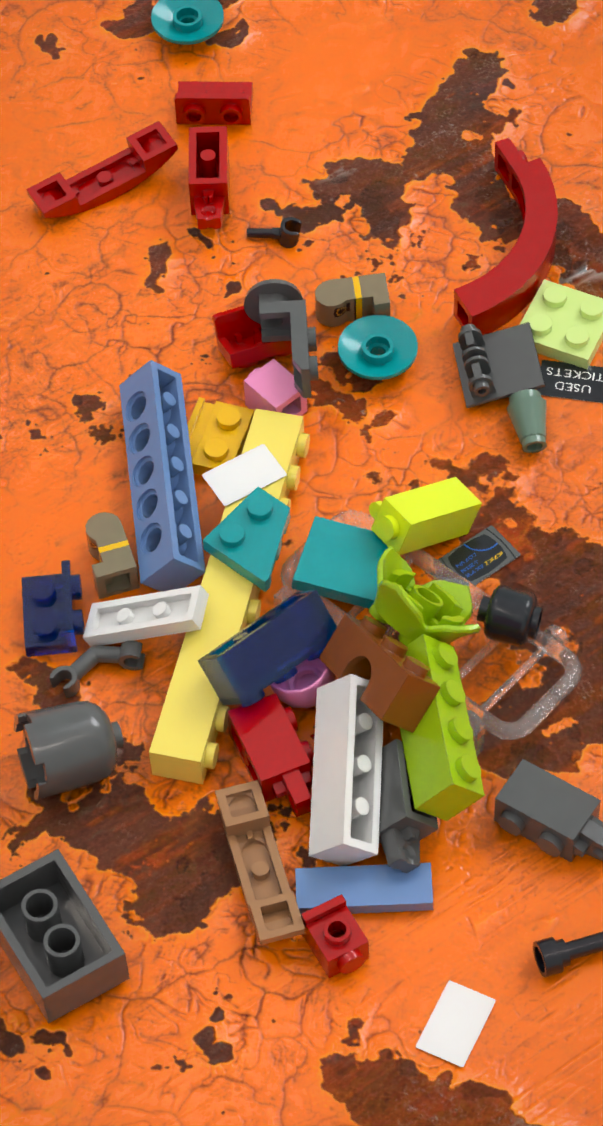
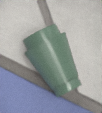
(528, 417)

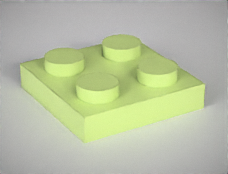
(566, 323)

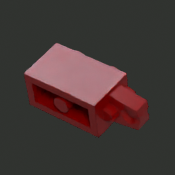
(209, 175)
(273, 751)

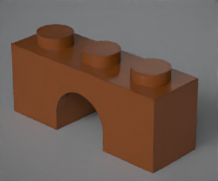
(398, 683)

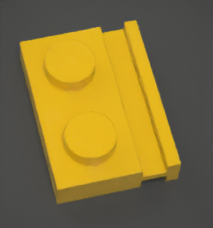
(217, 433)

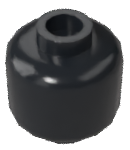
(510, 615)

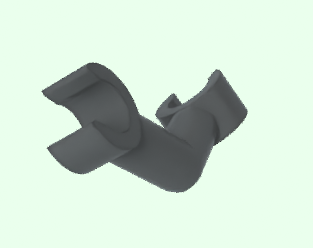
(127, 656)

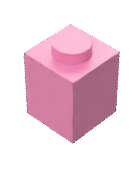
(273, 390)

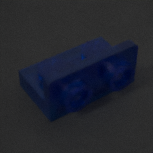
(50, 612)

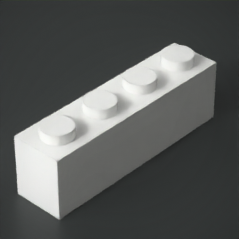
(345, 774)

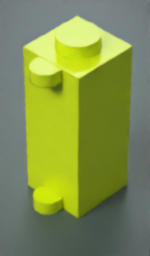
(425, 515)

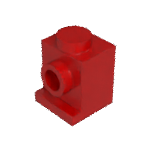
(321, 929)

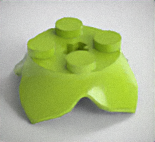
(413, 609)

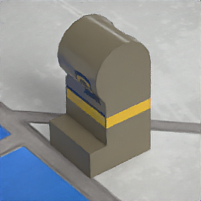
(351, 299)
(109, 545)

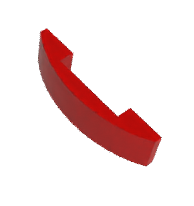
(108, 179)

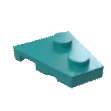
(251, 537)

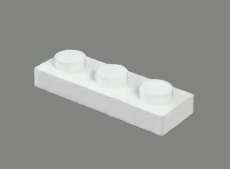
(146, 616)

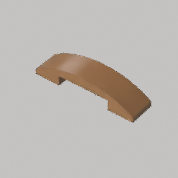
(258, 863)

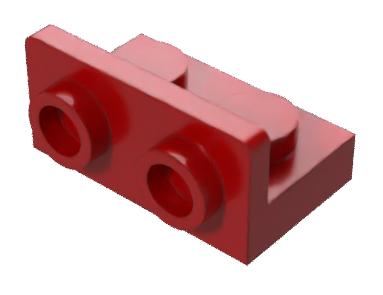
(214, 103)

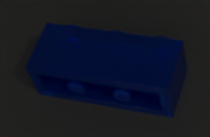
(269, 649)

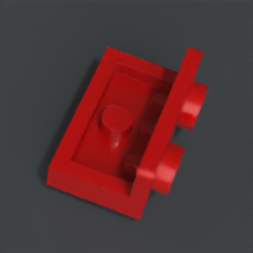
(241, 339)

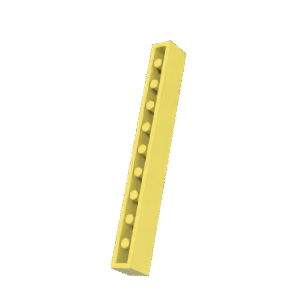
(192, 710)

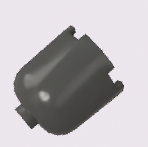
(67, 747)

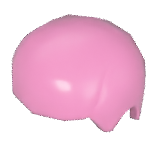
(302, 688)

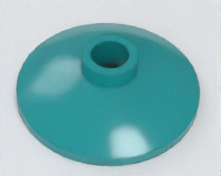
(187, 20)
(377, 347)

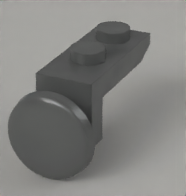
(283, 317)

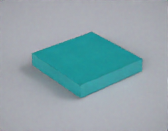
(340, 562)

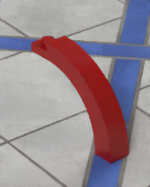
(516, 279)

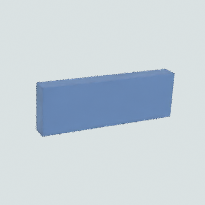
(366, 888)

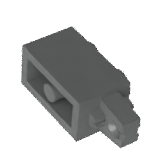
(550, 813)
(400, 823)

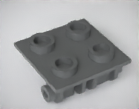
(496, 363)

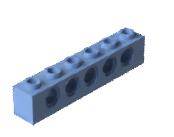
(161, 478)

